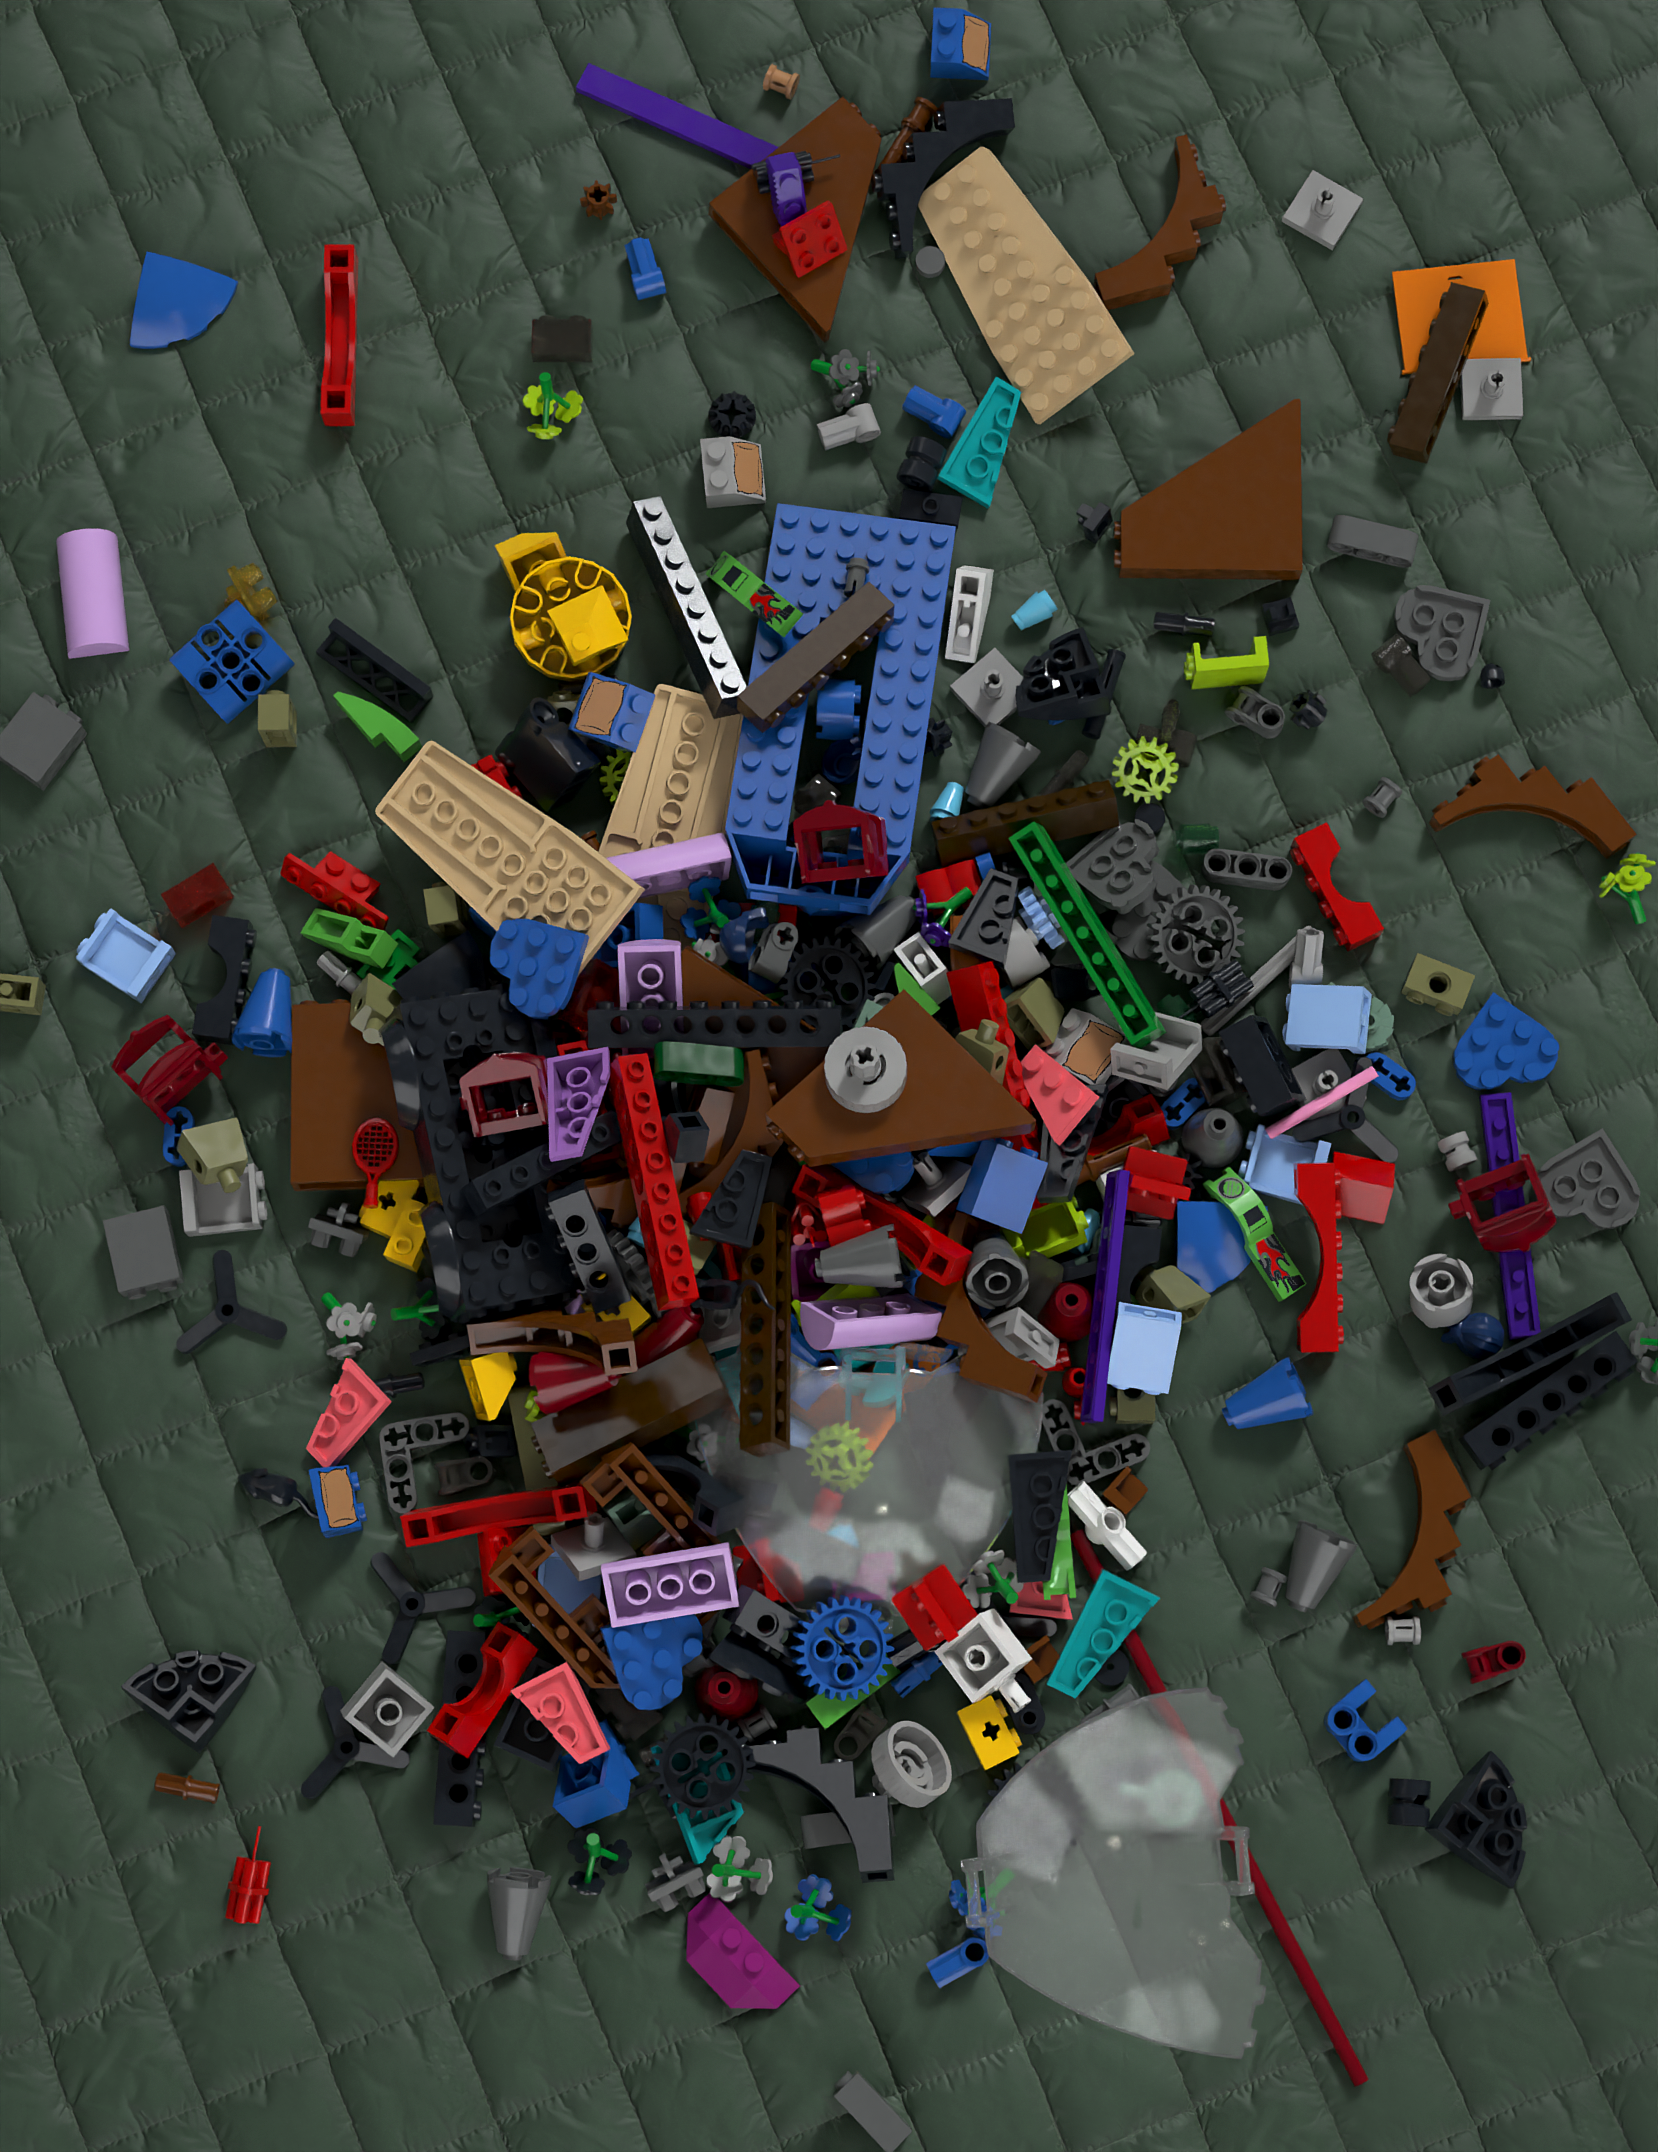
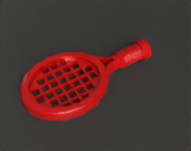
(371, 1200)

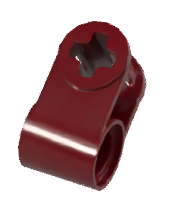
(1491, 1661)

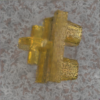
(244, 579)

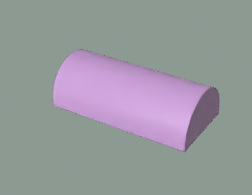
(92, 593)
(676, 864)
(649, 973)
(867, 1321)
(670, 1584)

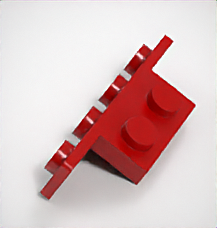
(337, 886)

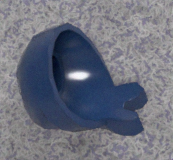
(843, 760)
(738, 935)
(1476, 1335)

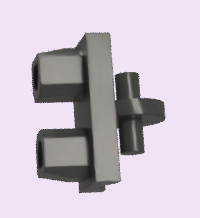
(324, 1227)
(672, 1876)

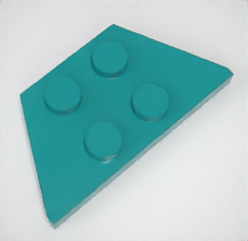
(699, 1833)

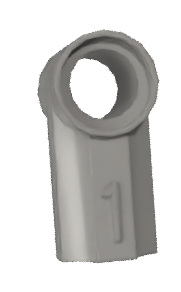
(857, 424)
(1307, 964)

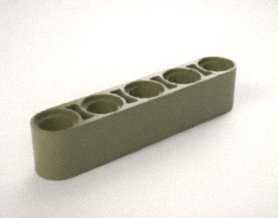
(530, 1460)

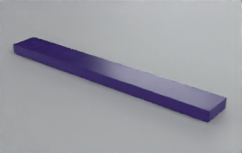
(672, 117)
(1515, 1266)
(1105, 1296)

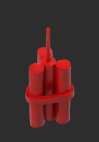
(806, 1222)
(248, 1888)

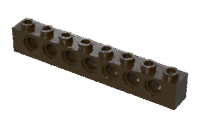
(766, 1336)

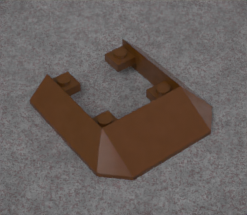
(579, 1634)

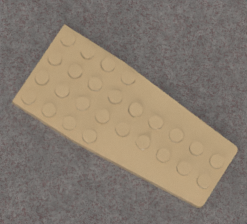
(1021, 286)
(675, 789)
(504, 851)

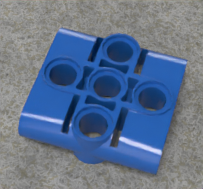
(222, 696)

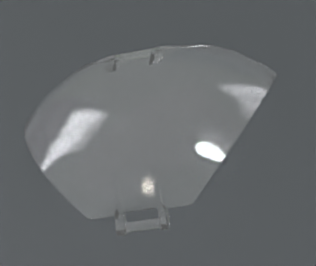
(876, 1477)
(1114, 1875)

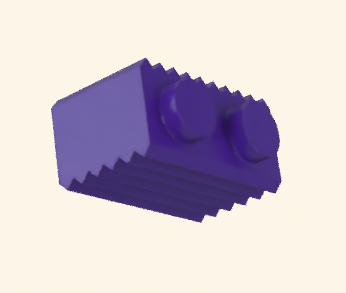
(786, 187)

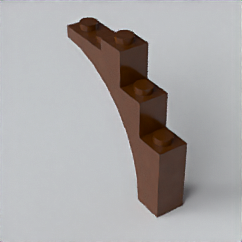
(1150, 270)
(1498, 789)
(751, 1134)
(614, 1192)
(963, 1326)
(546, 1330)
(1438, 1491)

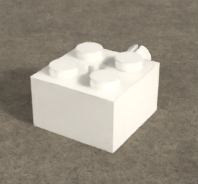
(996, 1671)

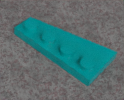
(1102, 1625)

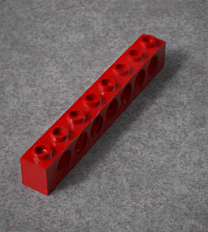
(653, 1182)

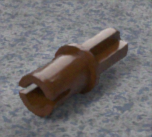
(187, 1787)

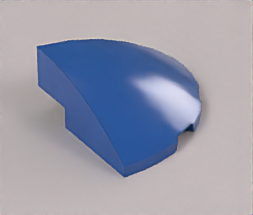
(176, 301)
(1209, 1243)

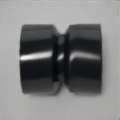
(923, 460)
(1409, 1802)

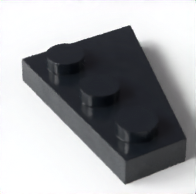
(988, 920)

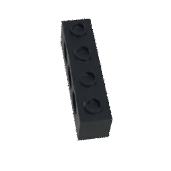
(576, 1200)
(776, 1622)

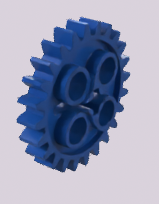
(823, 1669)

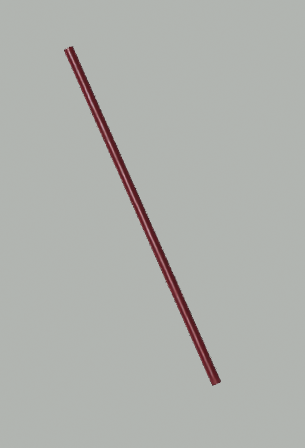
(1262, 1890)

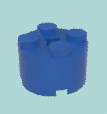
(836, 709)

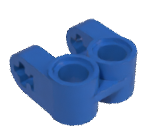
(1357, 1727)

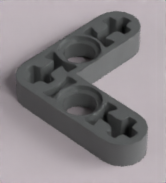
(403, 1452)
(1078, 1453)

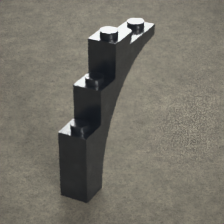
(903, 183)
(1530, 1355)
(834, 1783)

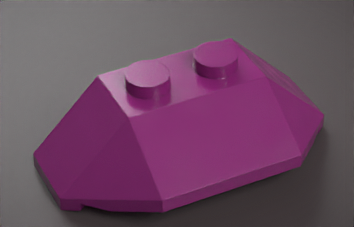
(734, 1959)

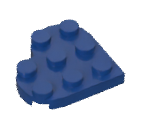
(539, 963)
(1504, 1046)
(880, 1173)
(651, 1658)

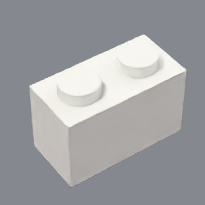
(924, 967)

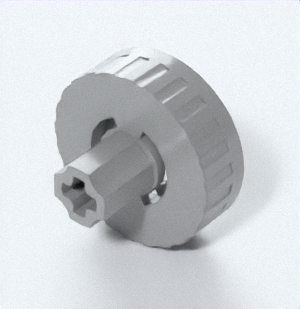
(865, 1045)
(918, 1773)

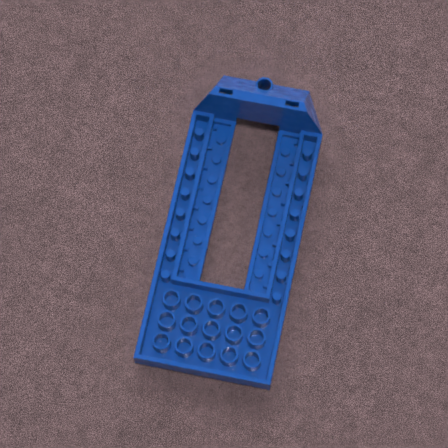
(808, 569)

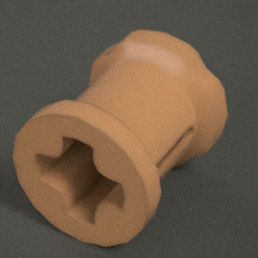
(781, 81)

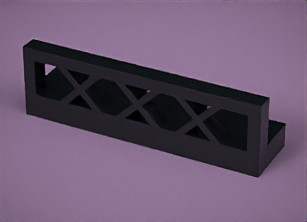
(382, 662)

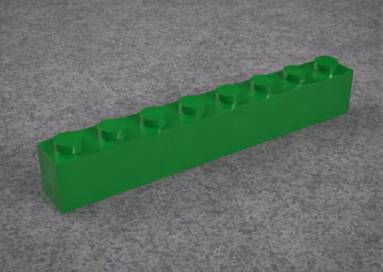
(1087, 935)

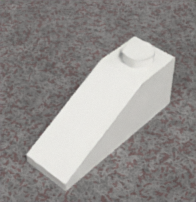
(968, 612)

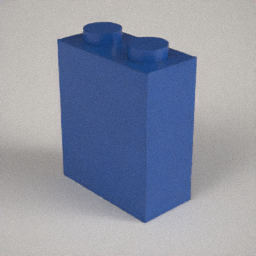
(1002, 1184)

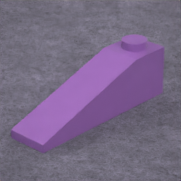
(574, 1098)

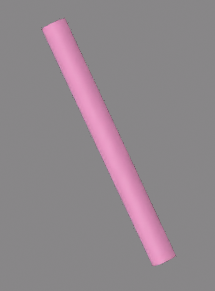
(1321, 1102)

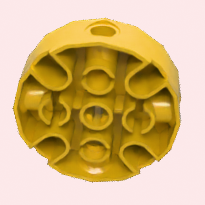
(549, 587)

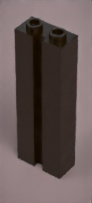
(635, 1411)

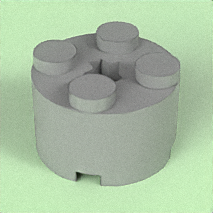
(1022, 959)
(1441, 1290)

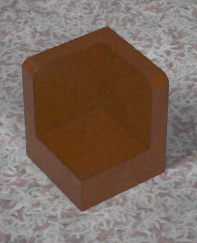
(1124, 1491)
(1042, 1661)

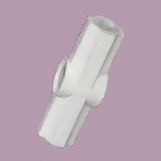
(1105, 1526)

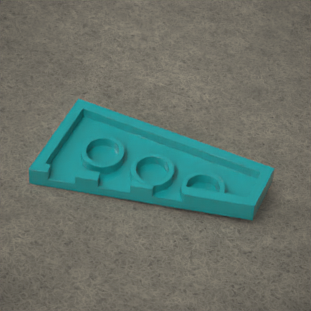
(980, 450)

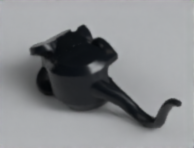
(723, 1294)
(274, 1488)

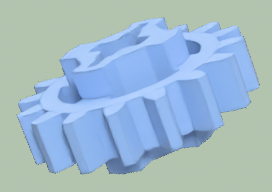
(1040, 917)

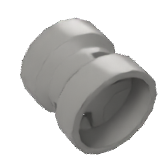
(1457, 1151)

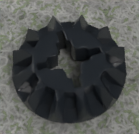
(741, 424)

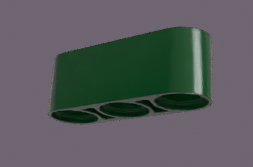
(698, 1064)

